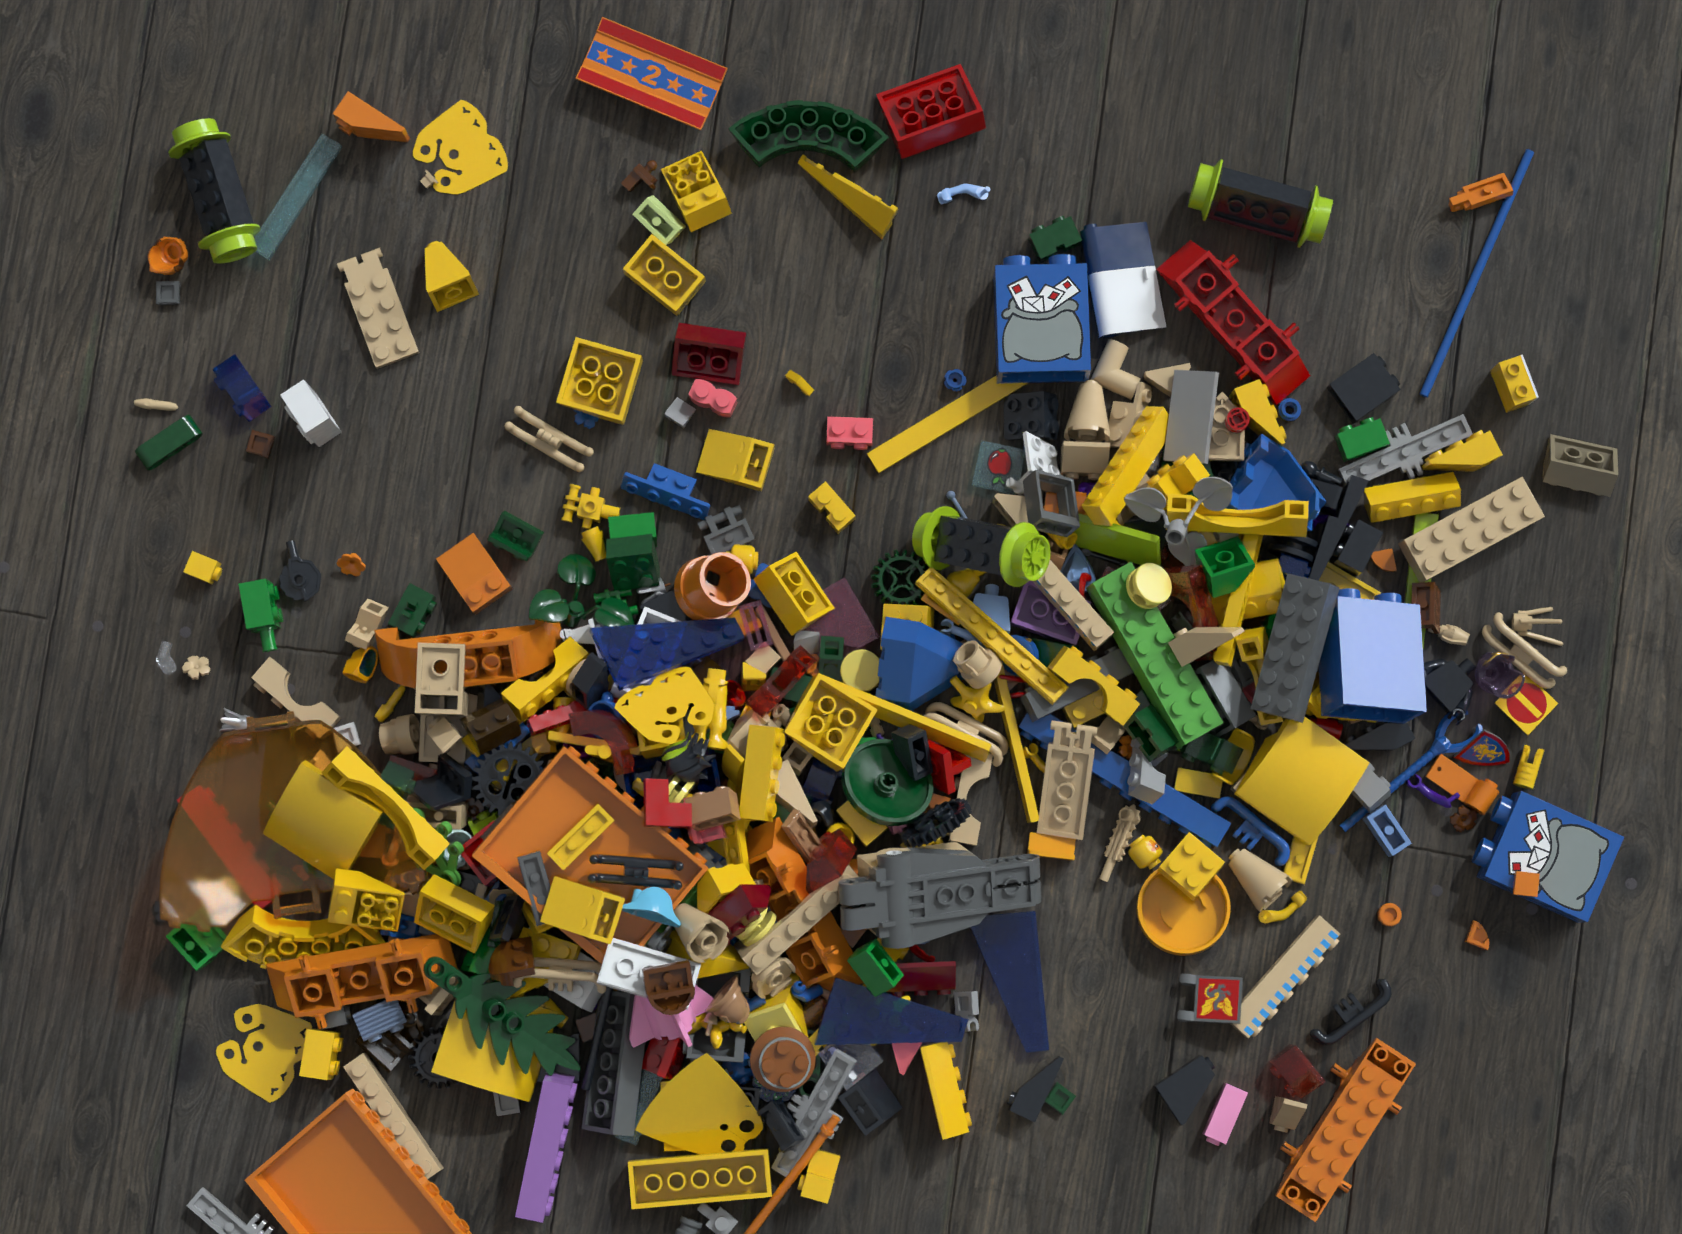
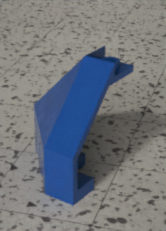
(1271, 477)
(914, 663)

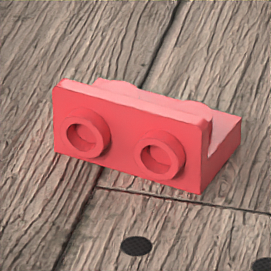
(849, 432)

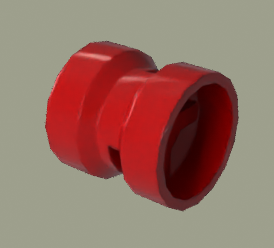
(1234, 424)

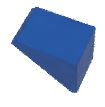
(406, 929)

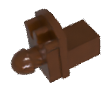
(641, 173)

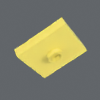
(769, 1018)

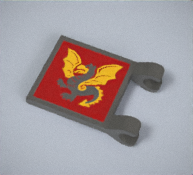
(1216, 999)

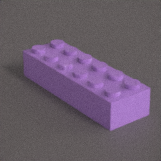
(544, 1148)

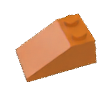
(367, 122)
(474, 573)

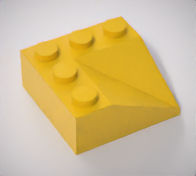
(600, 380)
(829, 721)

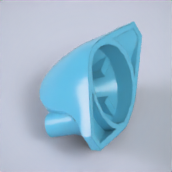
(652, 905)

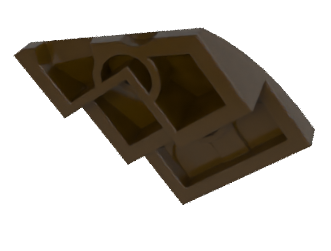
(395, 1045)

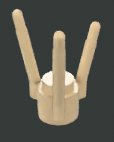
(1522, 622)

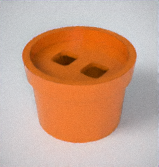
(693, 590)

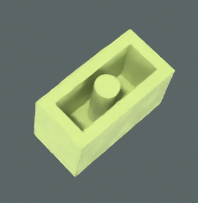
(659, 220)

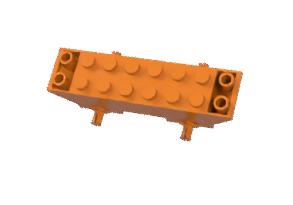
(823, 949)
(357, 975)
(1344, 1128)

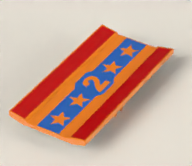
(652, 73)

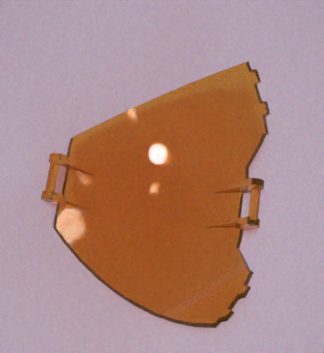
(217, 845)

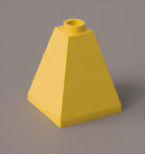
(446, 277)

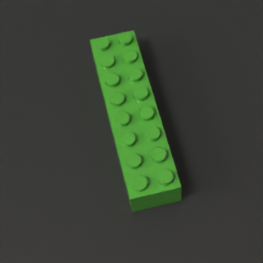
(1144, 643)

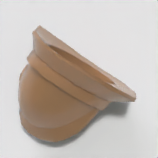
(730, 1003)

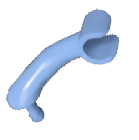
(973, 190)
(963, 633)

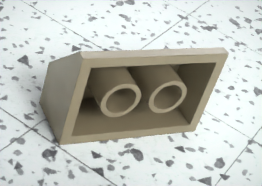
(1580, 465)

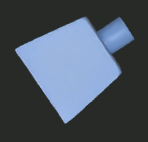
(994, 606)

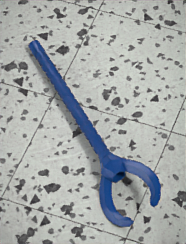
(1440, 746)

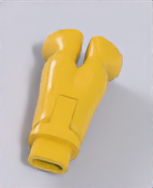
(717, 690)

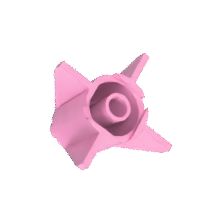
(651, 1023)

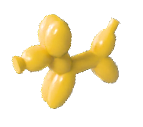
(717, 1029)

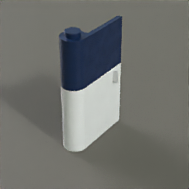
(1122, 278)

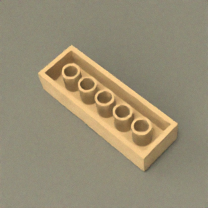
(1471, 530)

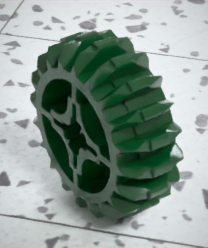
(886, 566)

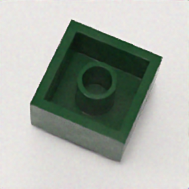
(633, 562)

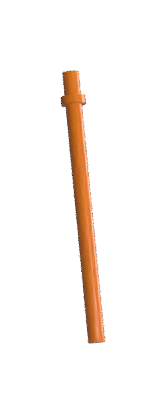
(826, 1130)

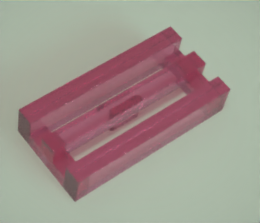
(769, 642)

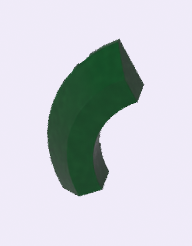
(808, 127)

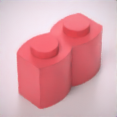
(707, 396)

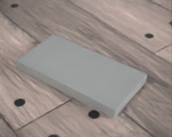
(1191, 415)

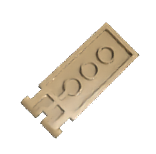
(378, 309)
(1067, 781)

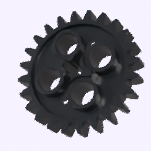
(489, 773)
(949, 817)

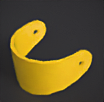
(1246, 742)

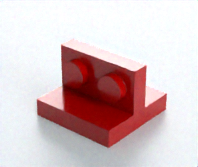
(945, 764)
(664, 1057)

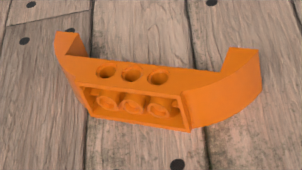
(489, 654)

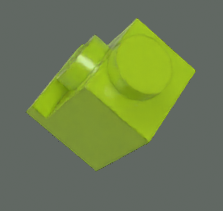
(482, 820)

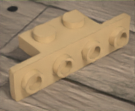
(1125, 414)

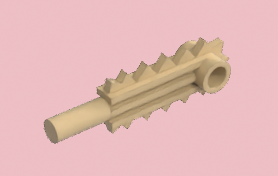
(1119, 841)

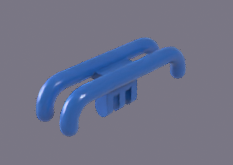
(1254, 828)

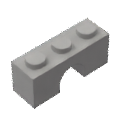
(1144, 780)

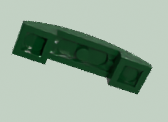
(831, 656)

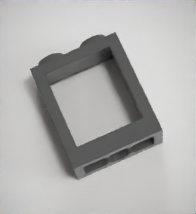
(1059, 524)

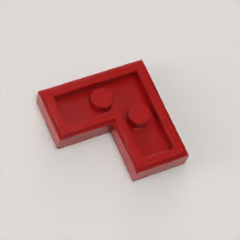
(658, 809)

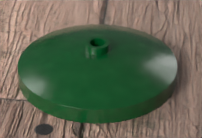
(882, 787)

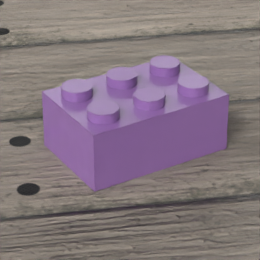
(1041, 617)

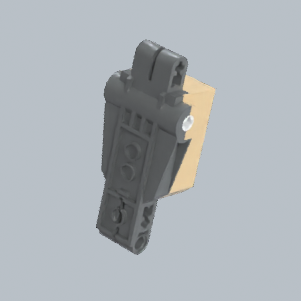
(933, 891)

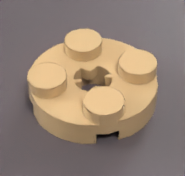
(773, 977)

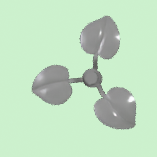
(1149, 506)

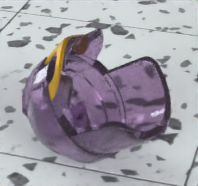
(1496, 675)

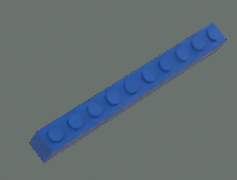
(1114, 772)

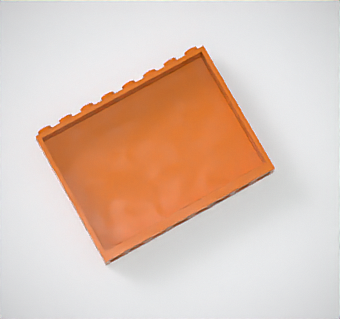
(551, 808)
(351, 1179)

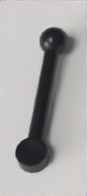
(1086, 552)

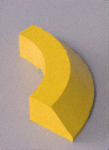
(271, 940)

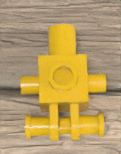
(590, 507)

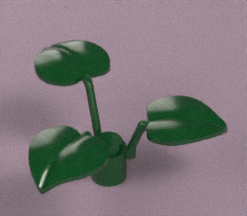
(550, 608)

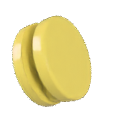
(1148, 586)
(860, 670)
(677, 792)
(758, 928)

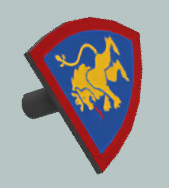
(1484, 750)

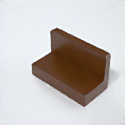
(1428, 597)

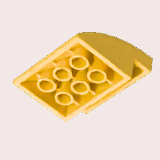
(1301, 778)
(321, 821)
(464, 1062)

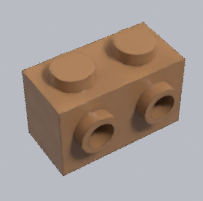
(714, 808)

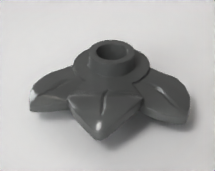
(661, 941)

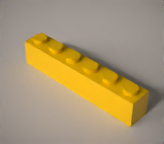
(1127, 466)

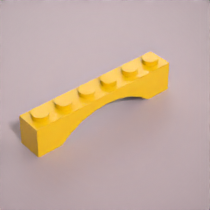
(1281, 519)
(353, 775)

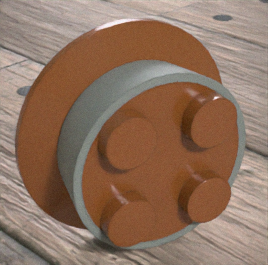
(782, 1059)

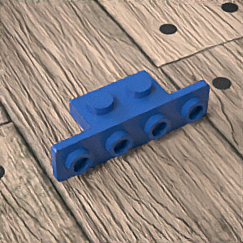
(667, 489)

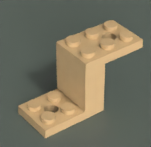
(440, 695)

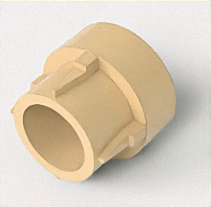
(977, 664)
(400, 735)

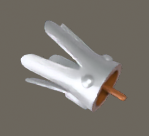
(659, 590)
(233, 722)

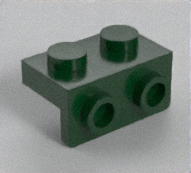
(515, 536)

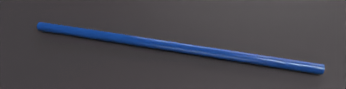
(1475, 276)

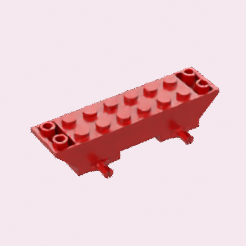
(1234, 320)

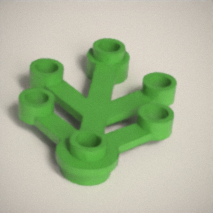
(446, 870)

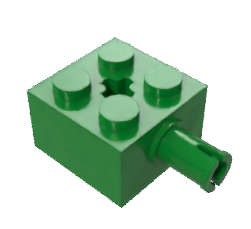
(261, 610)

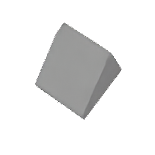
(679, 412)
(808, 640)

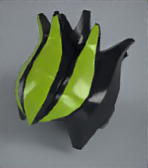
(687, 758)

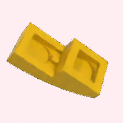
(733, 765)

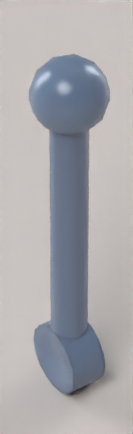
(951, 495)

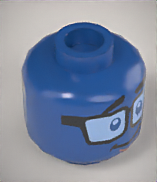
(739, 1071)

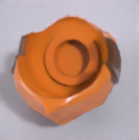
(167, 256)

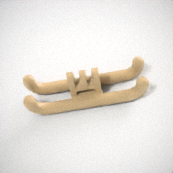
(548, 439)
(1523, 653)
(969, 726)
(562, 972)

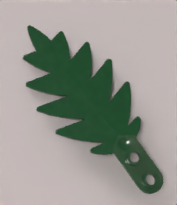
(506, 1018)

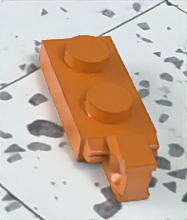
(1481, 193)

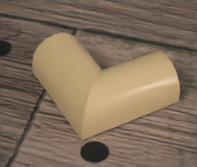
(1109, 373)

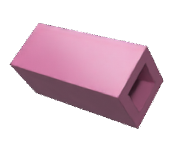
(1224, 1114)

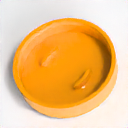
(1176, 921)

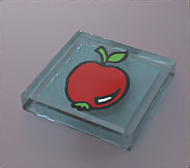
(996, 465)

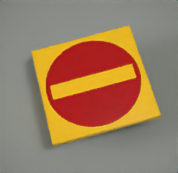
(1527, 706)

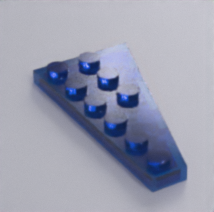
(652, 649)
(1013, 958)
(860, 1018)

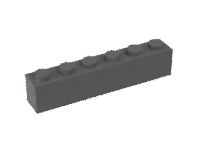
(1112, 663)

